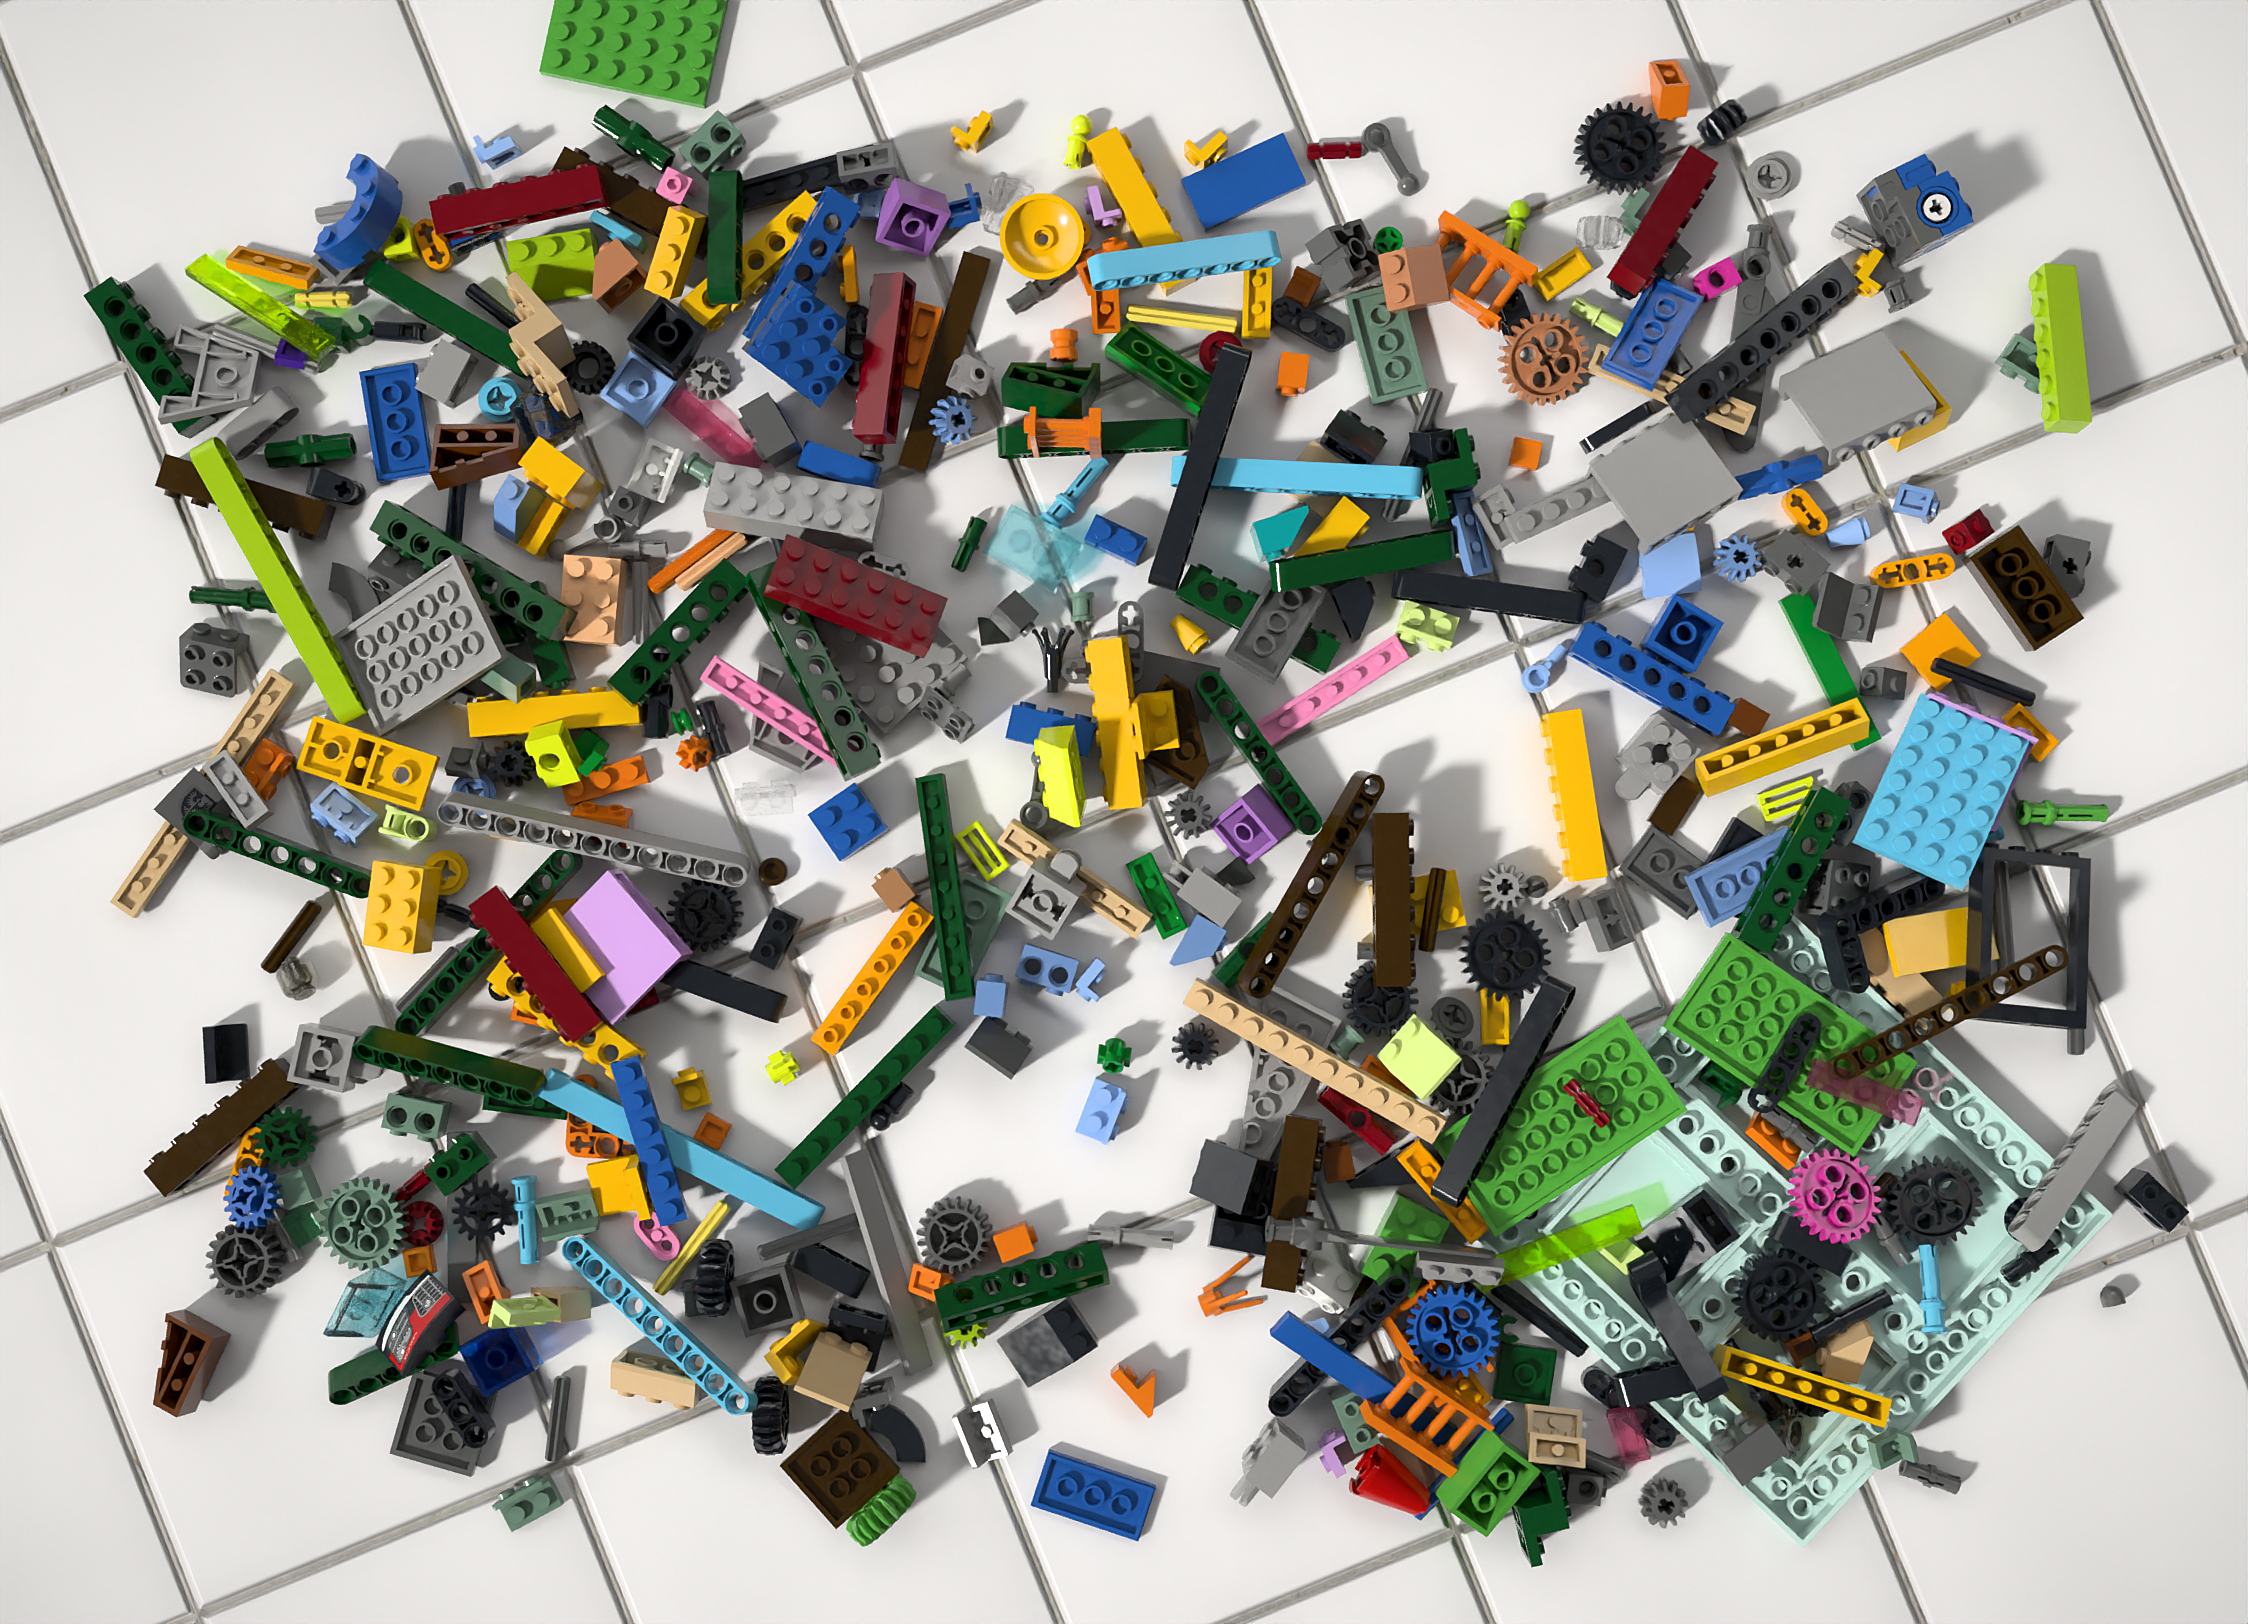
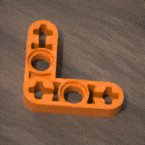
(587, 1131)

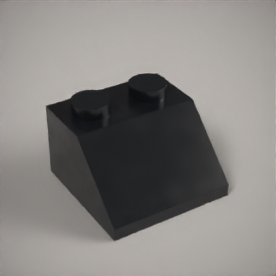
(667, 338)
(1353, 439)

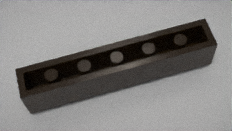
(630, 200)
(279, 506)
(1392, 899)
(222, 1128)
(1293, 1198)

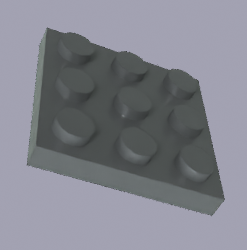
(428, 1434)

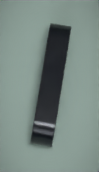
(1306, 313)
(851, 325)
(1617, 427)

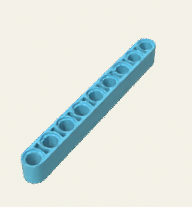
(1312, 478)
(671, 1329)

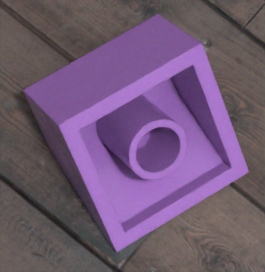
(912, 217)
(1252, 825)

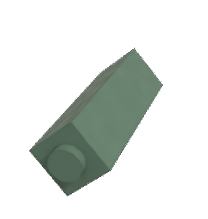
(511, 678)

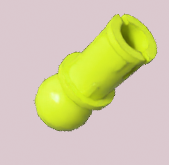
(1081, 127)

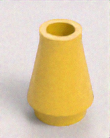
(1191, 635)

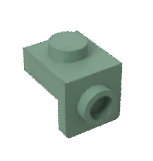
(1631, 207)
(1892, 1447)

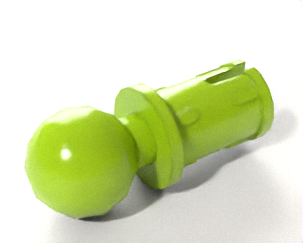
(1518, 212)

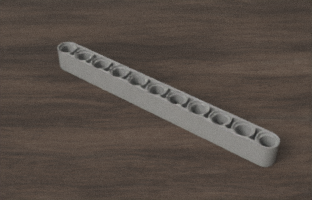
(582, 843)

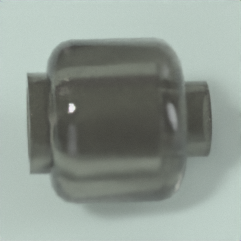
(297, 978)

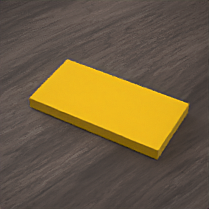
(1929, 941)

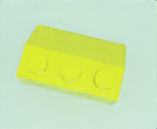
(1061, 774)

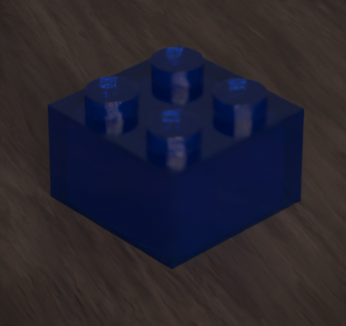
(500, 1357)

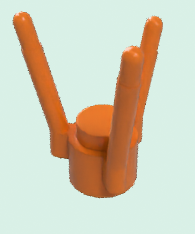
(1213, 1301)

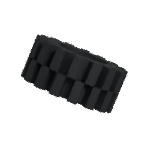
(604, 373)

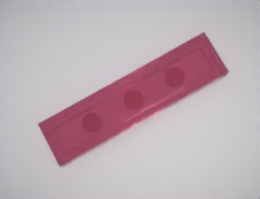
(711, 429)
(1866, 1093)

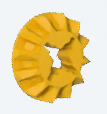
(456, 864)

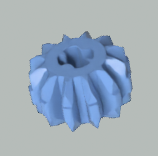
(943, 422)
(1746, 564)

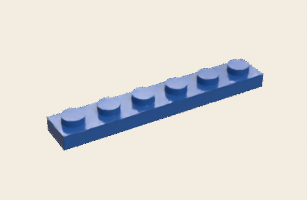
(650, 1140)

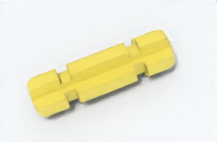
(323, 300)

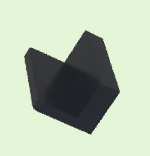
(226, 1053)

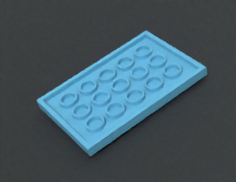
(1941, 792)

